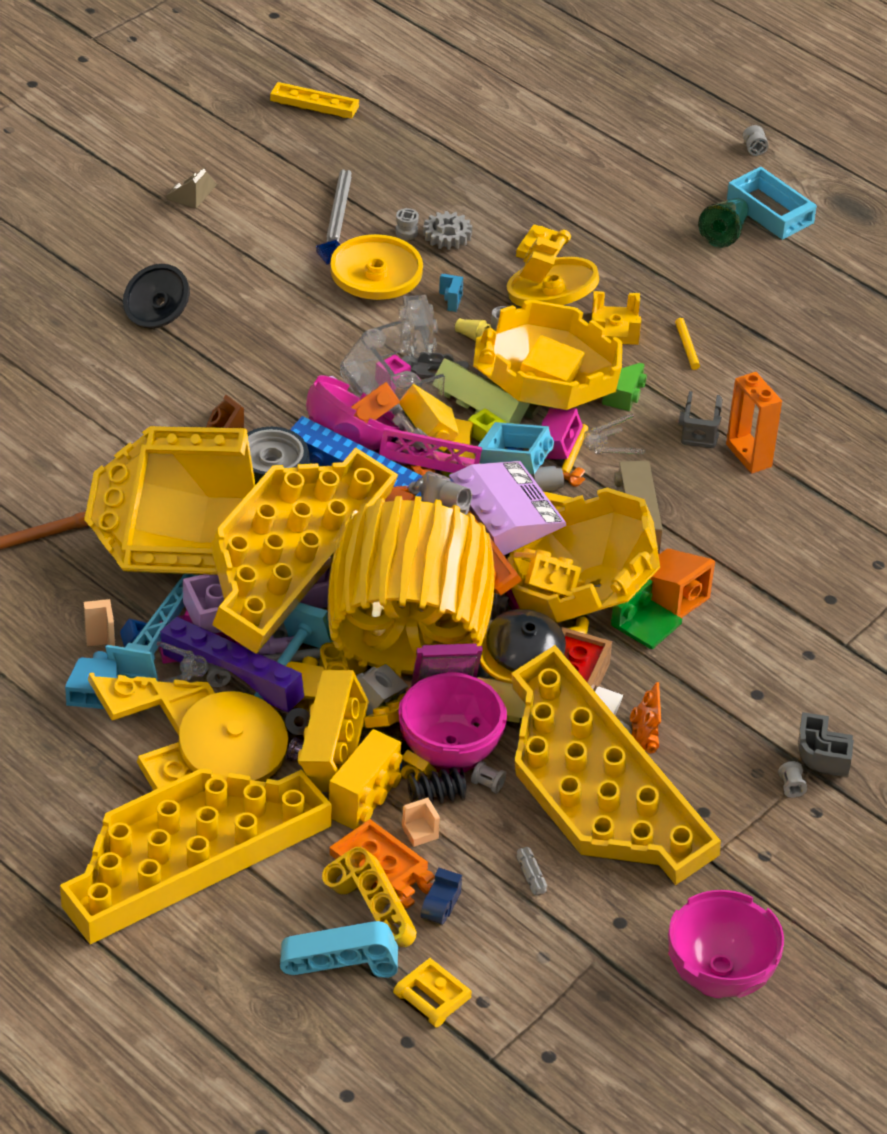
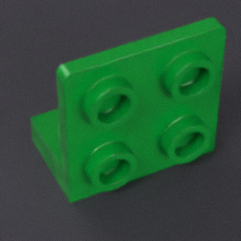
(644, 618)

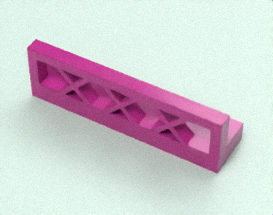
(427, 458)

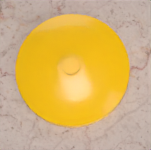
(376, 267)
(564, 283)
(233, 736)

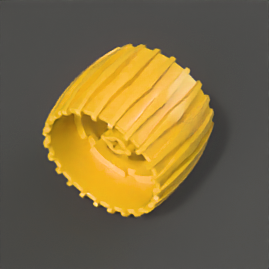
(409, 580)

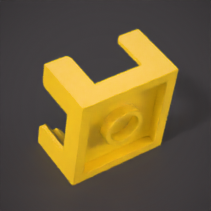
(618, 321)

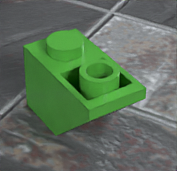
(628, 387)

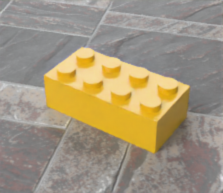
(333, 726)

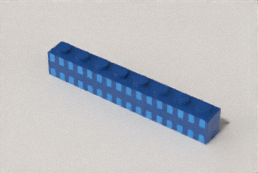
(330, 447)

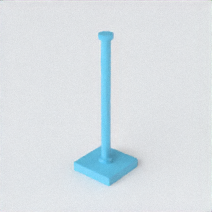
(307, 626)

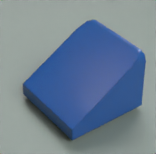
(131, 630)

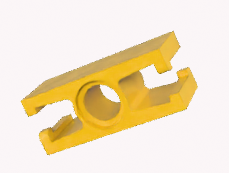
(539, 259)

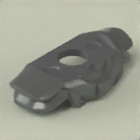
(429, 361)

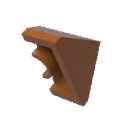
(227, 415)

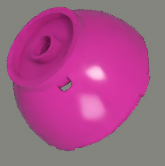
(440, 717)

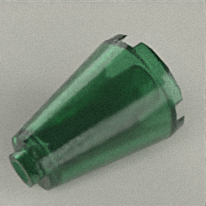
(723, 222)

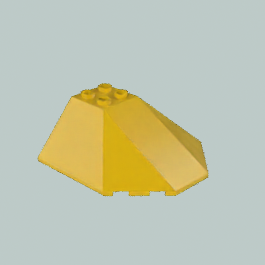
(168, 496)

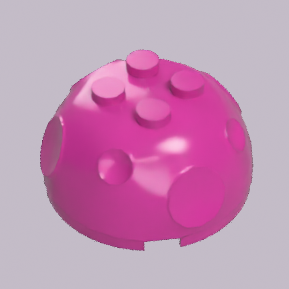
(331, 405)
(725, 943)

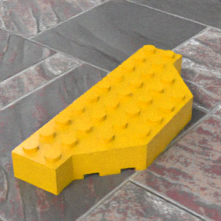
(286, 540)
(599, 777)
(187, 841)

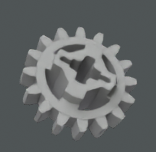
(447, 230)

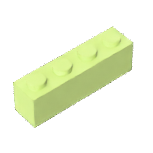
(480, 393)

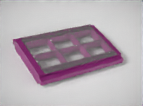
(446, 658)

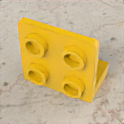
(549, 572)

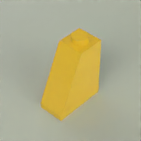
(429, 414)

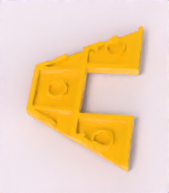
(130, 695)

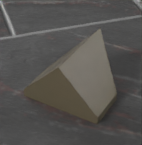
(193, 190)

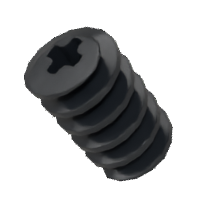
(437, 786)

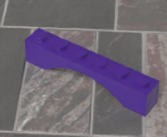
(270, 679)

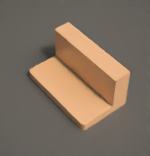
(99, 623)

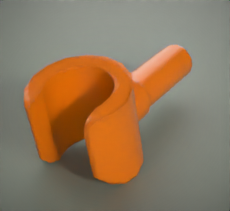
(575, 477)

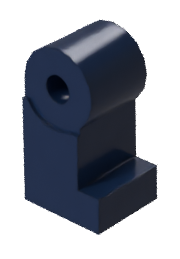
(442, 896)

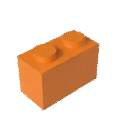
(375, 403)

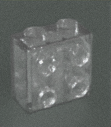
(417, 325)

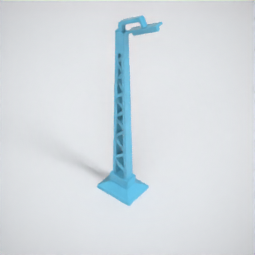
(137, 658)

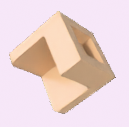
(420, 822)

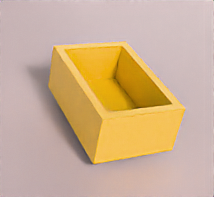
(365, 779)

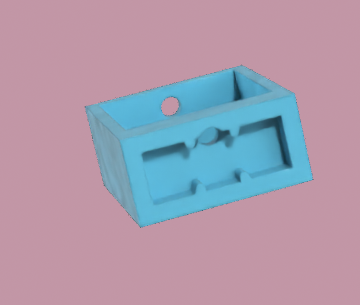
(519, 436)

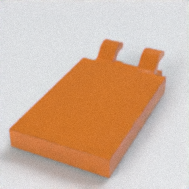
(397, 860)

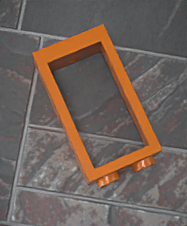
(747, 392)

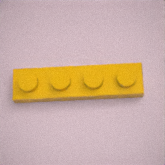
(314, 100)

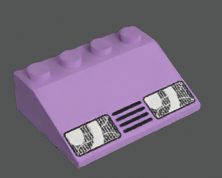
(508, 503)

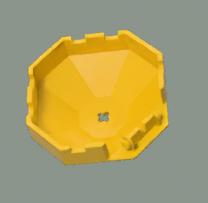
(502, 351)
(612, 544)

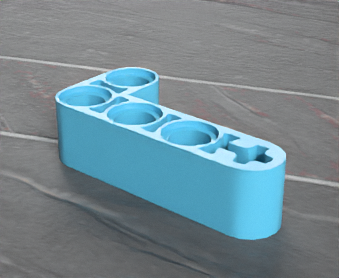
(342, 947)

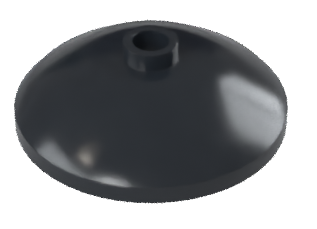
(152, 287)
(521, 636)

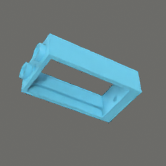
(801, 209)

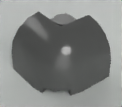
(824, 750)

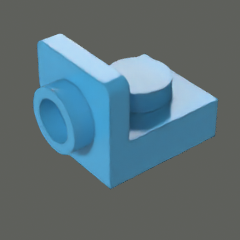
(452, 289)

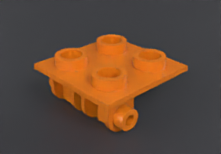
(646, 720)

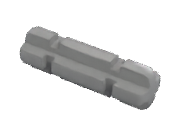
(531, 871)

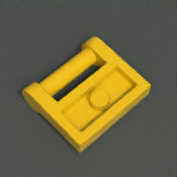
(561, 237)
(439, 986)

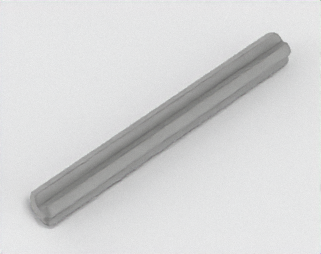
(339, 206)

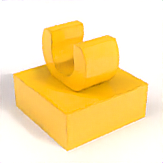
(415, 764)

